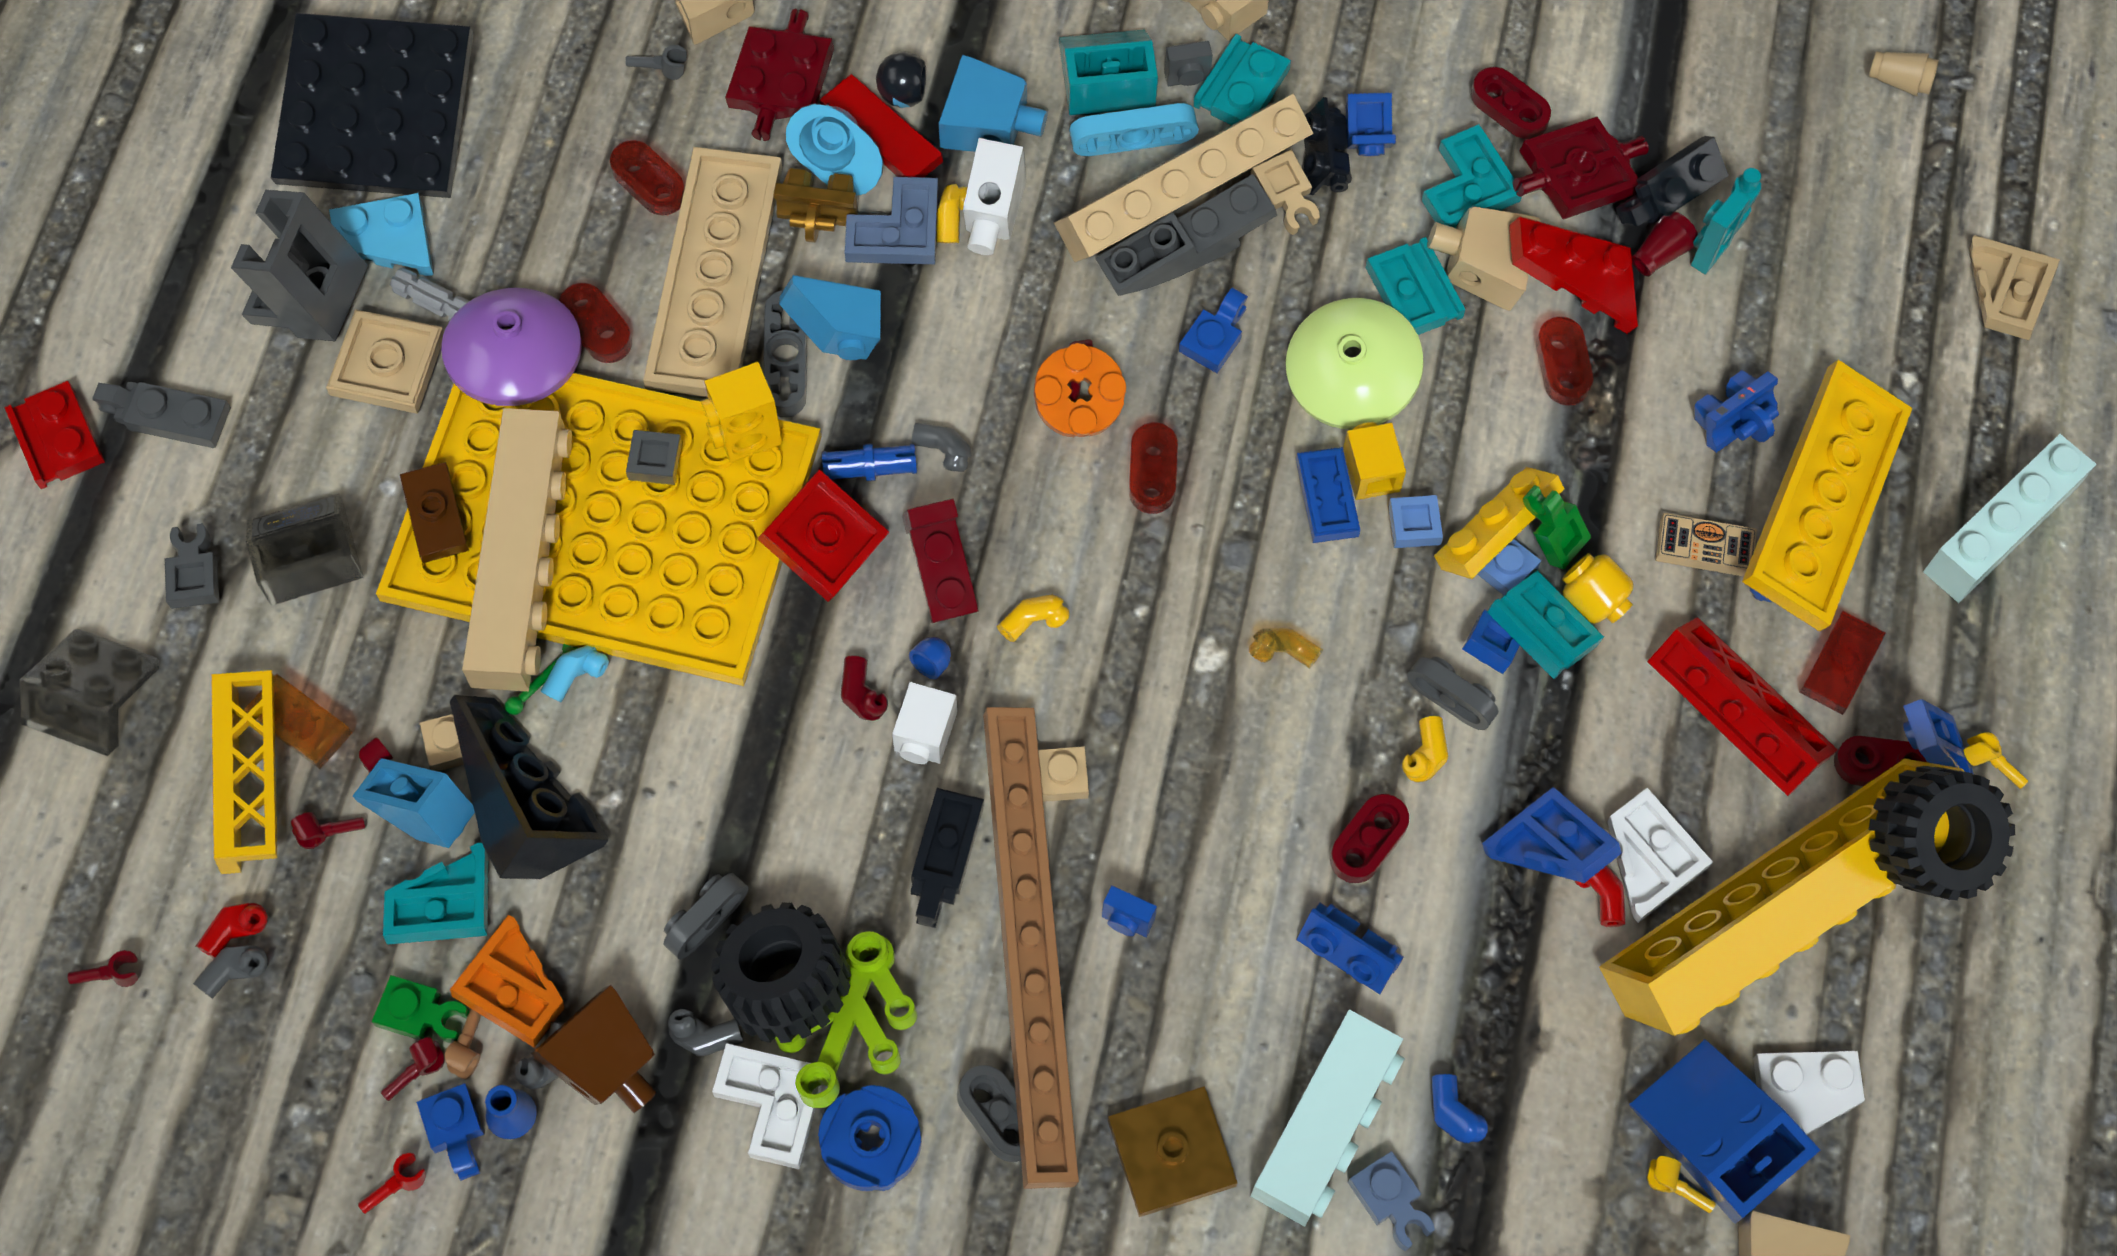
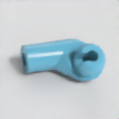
(572, 665)

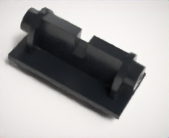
(1323, 163)

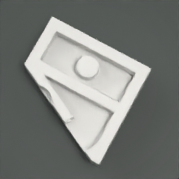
(1655, 854)
(1811, 1084)

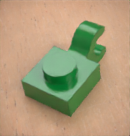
(1561, 529)

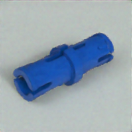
(869, 462)

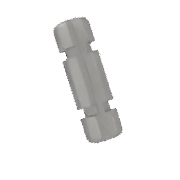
(426, 293)

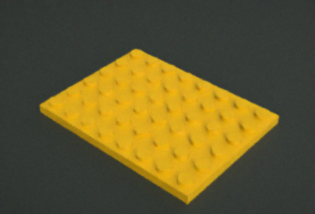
(636, 563)

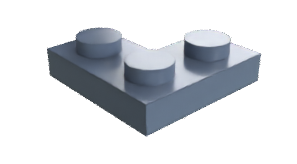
(897, 238)

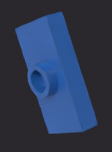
(1327, 495)

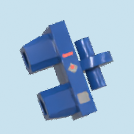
(1743, 415)

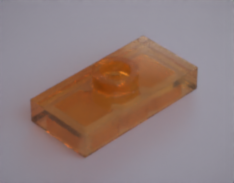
(304, 723)

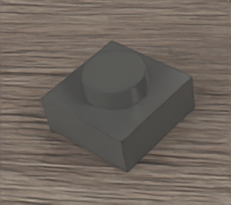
(1188, 63)
(654, 457)

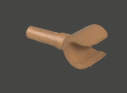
(458, 1056)

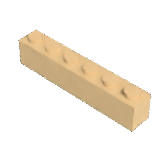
(1183, 178)
(516, 550)

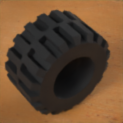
(1975, 837)
(797, 999)

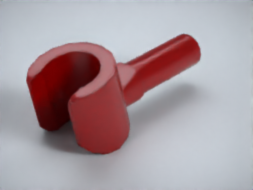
(395, 1183)

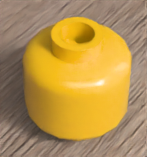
(1598, 588)

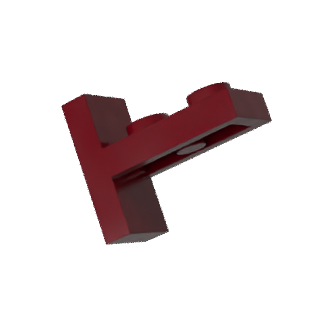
(940, 560)

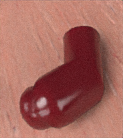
(857, 694)

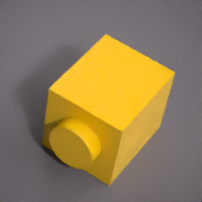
(1373, 460)

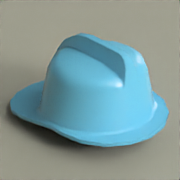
(832, 142)

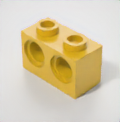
(741, 412)

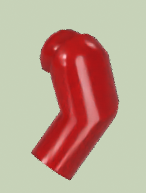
(1611, 897)
(232, 923)

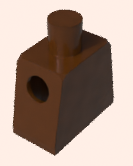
(600, 1052)

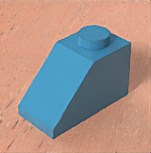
(835, 315)
(416, 801)

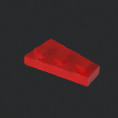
(1579, 263)

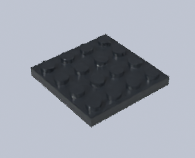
(372, 105)

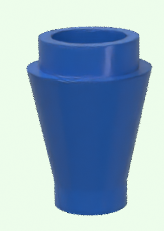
(514, 1120)

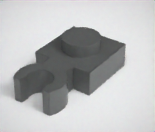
(192, 575)

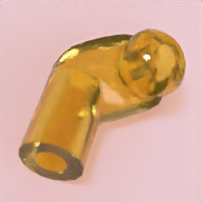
(1285, 640)

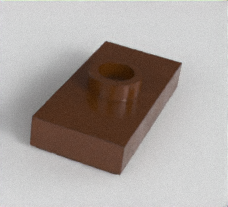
(434, 512)

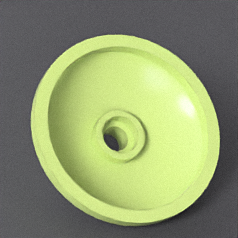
(1358, 388)

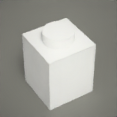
(924, 724)

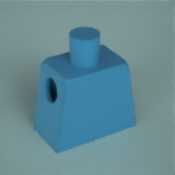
(986, 106)

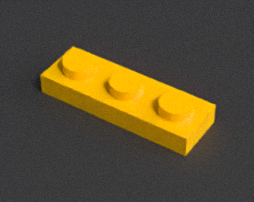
(1494, 525)

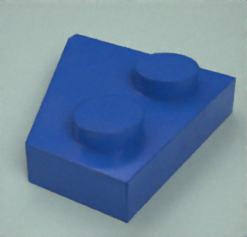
(1935, 735)

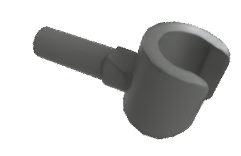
(670, 54)

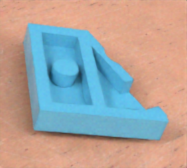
(387, 232)

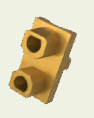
(815, 207)

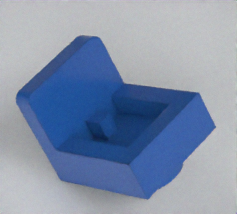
(1369, 123)

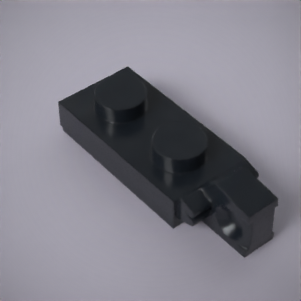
(1675, 182)
(944, 852)

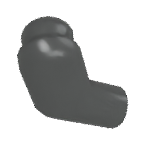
(947, 441)

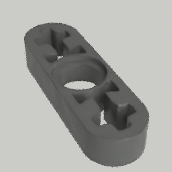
(794, 369)

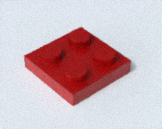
(823, 535)

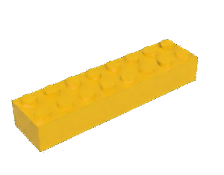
(1758, 916)

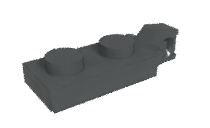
(164, 412)

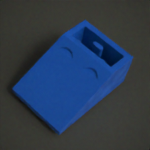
(1724, 1130)

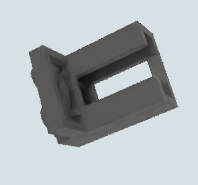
(307, 273)

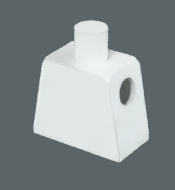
(993, 194)

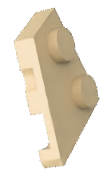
(2010, 285)

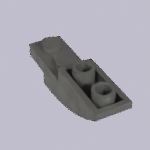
(1187, 242)

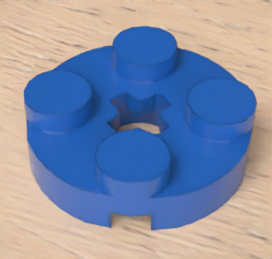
(881, 1165)

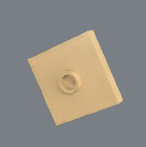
(385, 361)

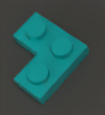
(1479, 181)

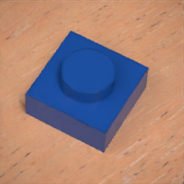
(1491, 643)
(1128, 913)

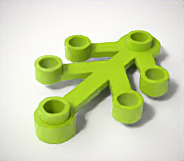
(856, 1012)

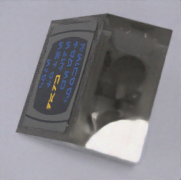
(303, 549)

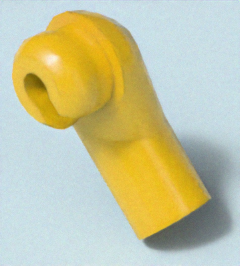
(949, 213)
(1431, 754)

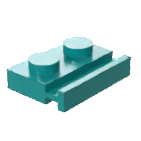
(1242, 81)
(1416, 285)
(1545, 624)

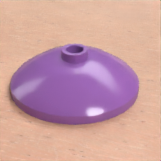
(513, 363)

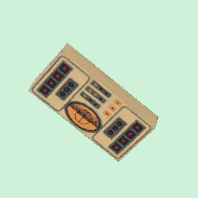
(1705, 544)

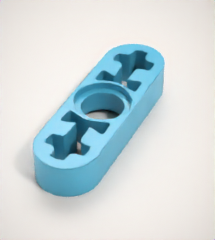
(1133, 129)

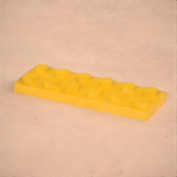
(1827, 496)

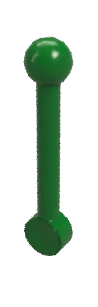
(515, 704)

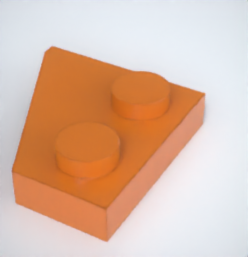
(510, 986)

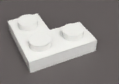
(768, 1083)

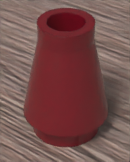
(1665, 243)

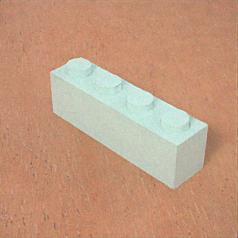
(2009, 518)
(1327, 1118)

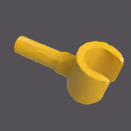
(1987, 748)
(1664, 1177)

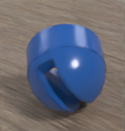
(931, 657)

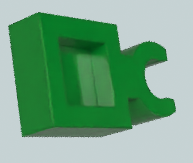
(413, 1008)

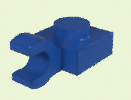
(1215, 337)
(450, 1125)

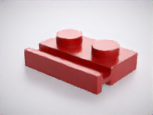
(54, 434)

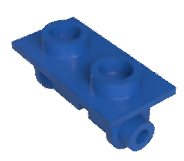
(1332, 936)

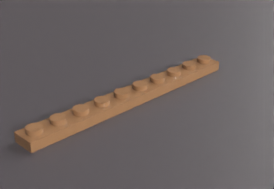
(1030, 950)

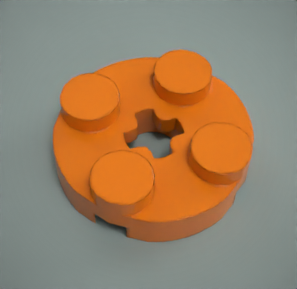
(1080, 417)

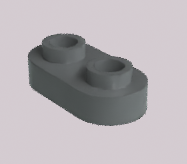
(1466, 701)
(692, 927)
(992, 1117)

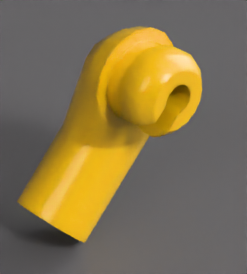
(1030, 610)

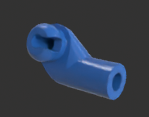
(1452, 1115)

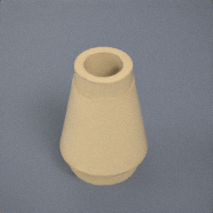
(1905, 71)

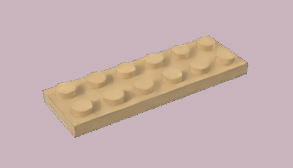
(713, 270)

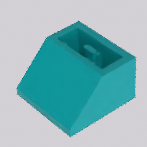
(1109, 71)

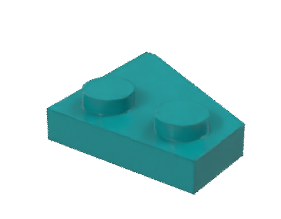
(440, 902)

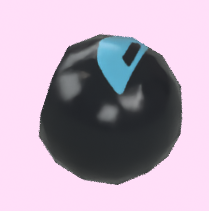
(902, 79)

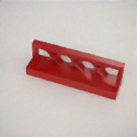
(1741, 705)

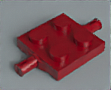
(779, 72)
(1580, 167)

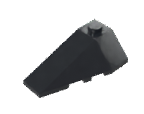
(518, 803)

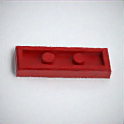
(899, 144)

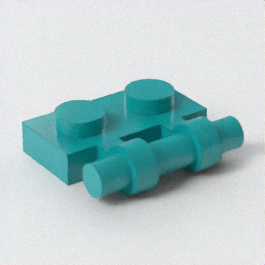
(1725, 220)

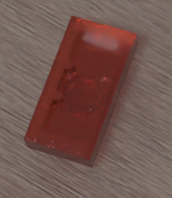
(1842, 662)

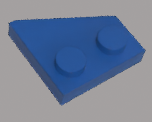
(1554, 839)

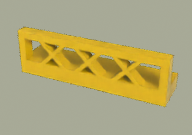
(228, 773)

